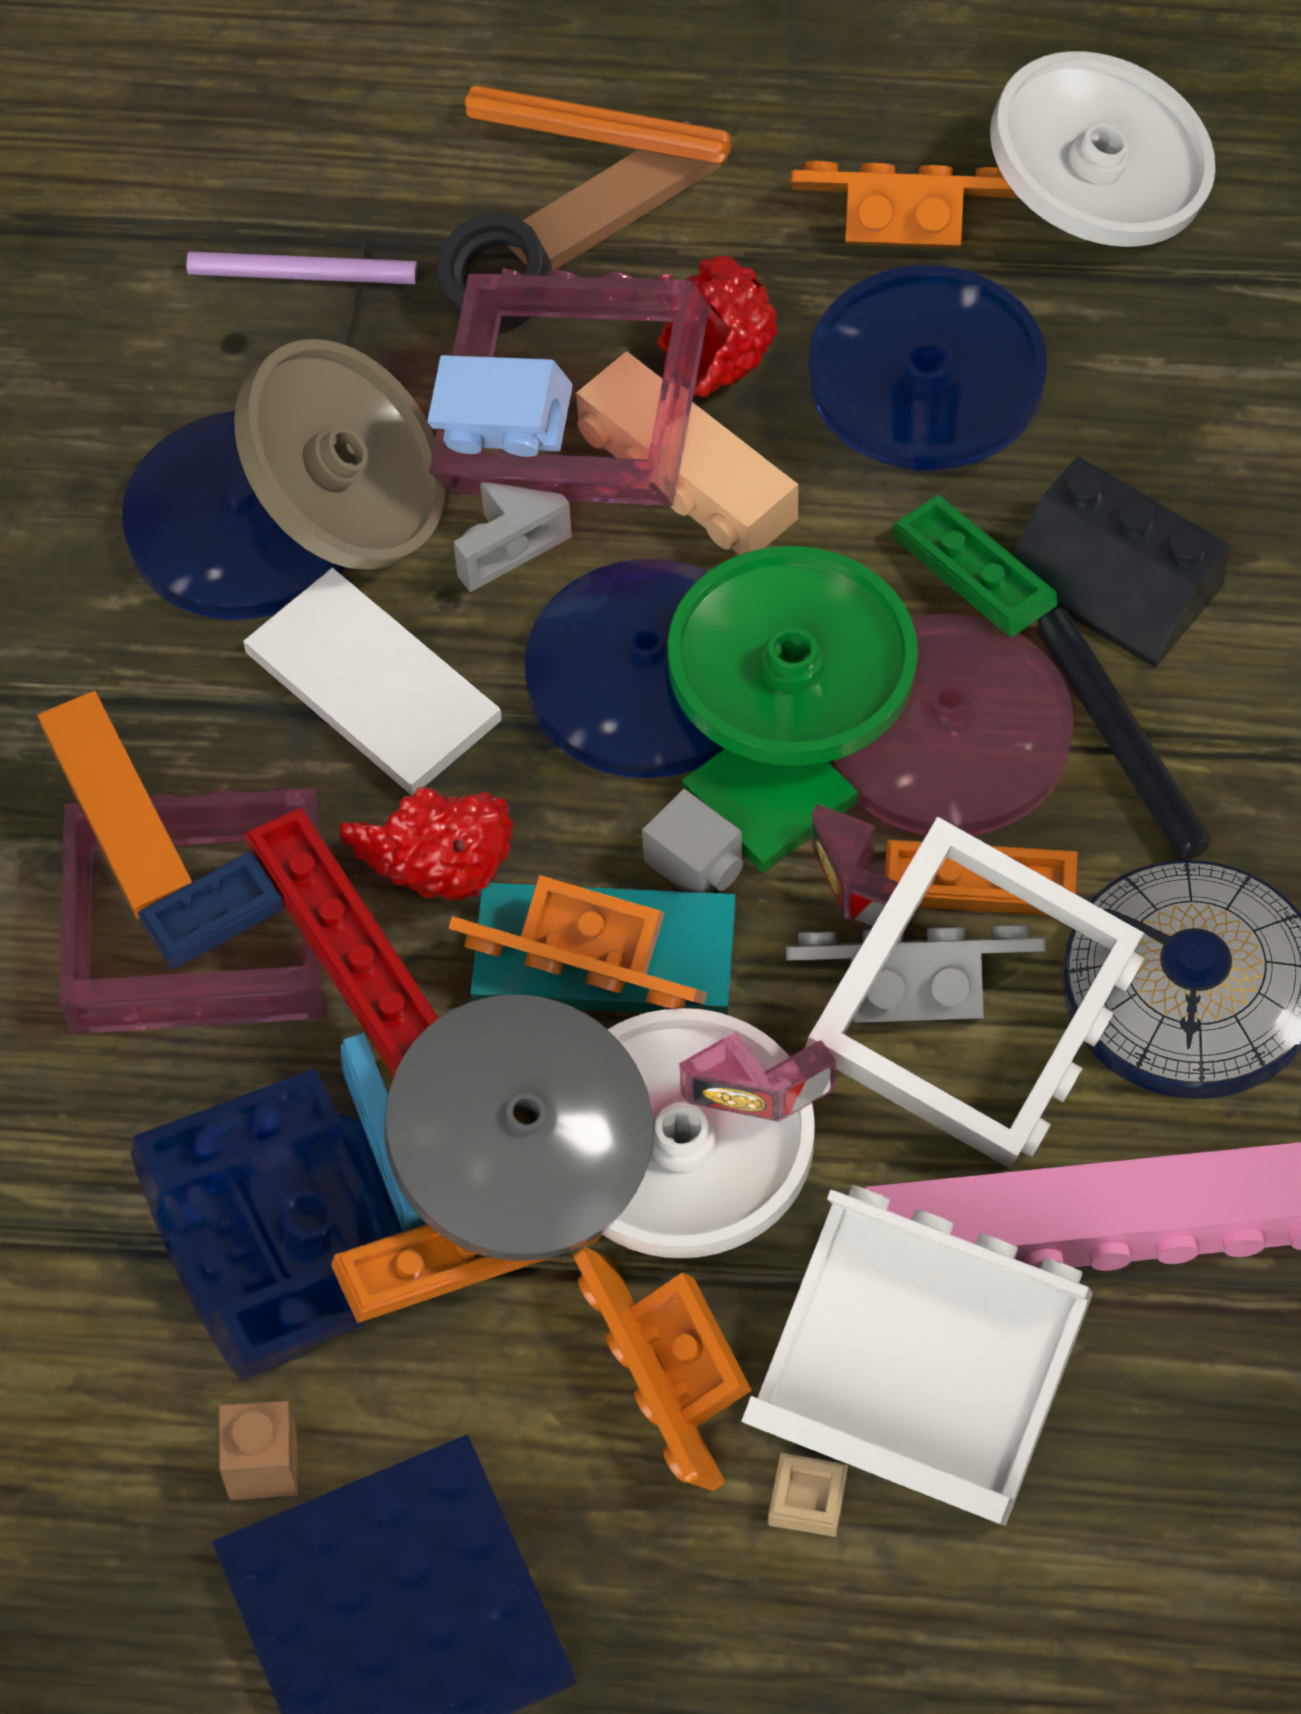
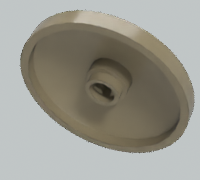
(338, 454)

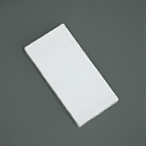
(372, 681)

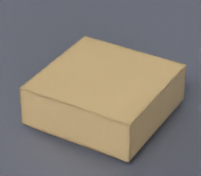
(808, 1495)

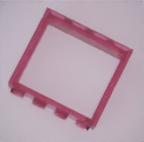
(569, 296)
(187, 997)

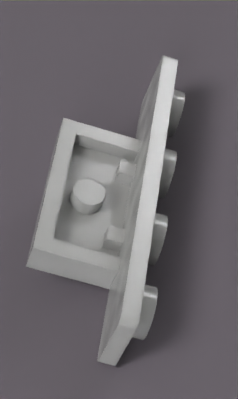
(923, 977)

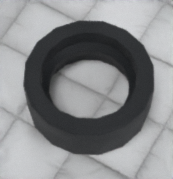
(478, 236)

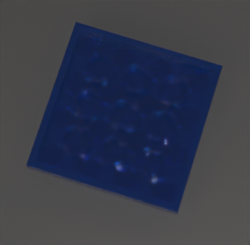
(396, 1597)

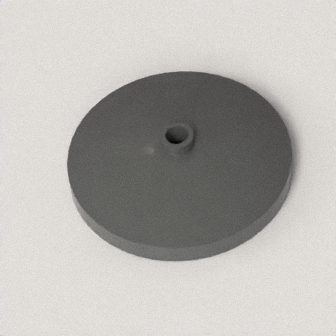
(507, 1183)

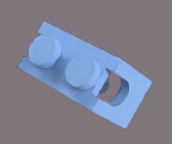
(500, 404)

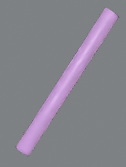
(302, 267)

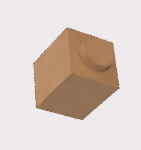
(258, 1450)

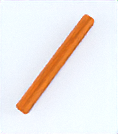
(598, 124)

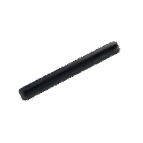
(1123, 734)

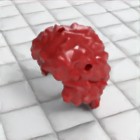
(737, 324)
(437, 843)

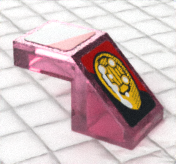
(845, 854)
(733, 1081)

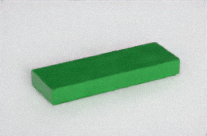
(974, 565)

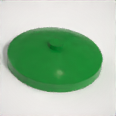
(792, 655)

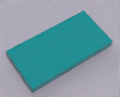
(690, 951)

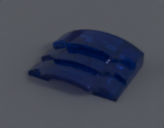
(257, 1210)

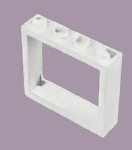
(1086, 1025)

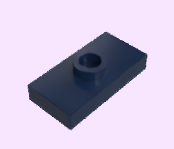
(211, 910)

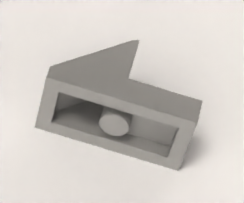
(519, 529)

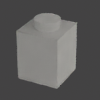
(693, 846)

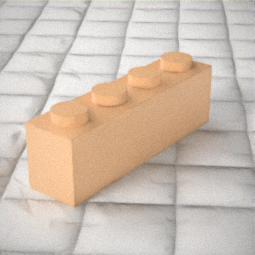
(720, 477)

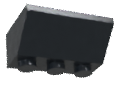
(1122, 560)

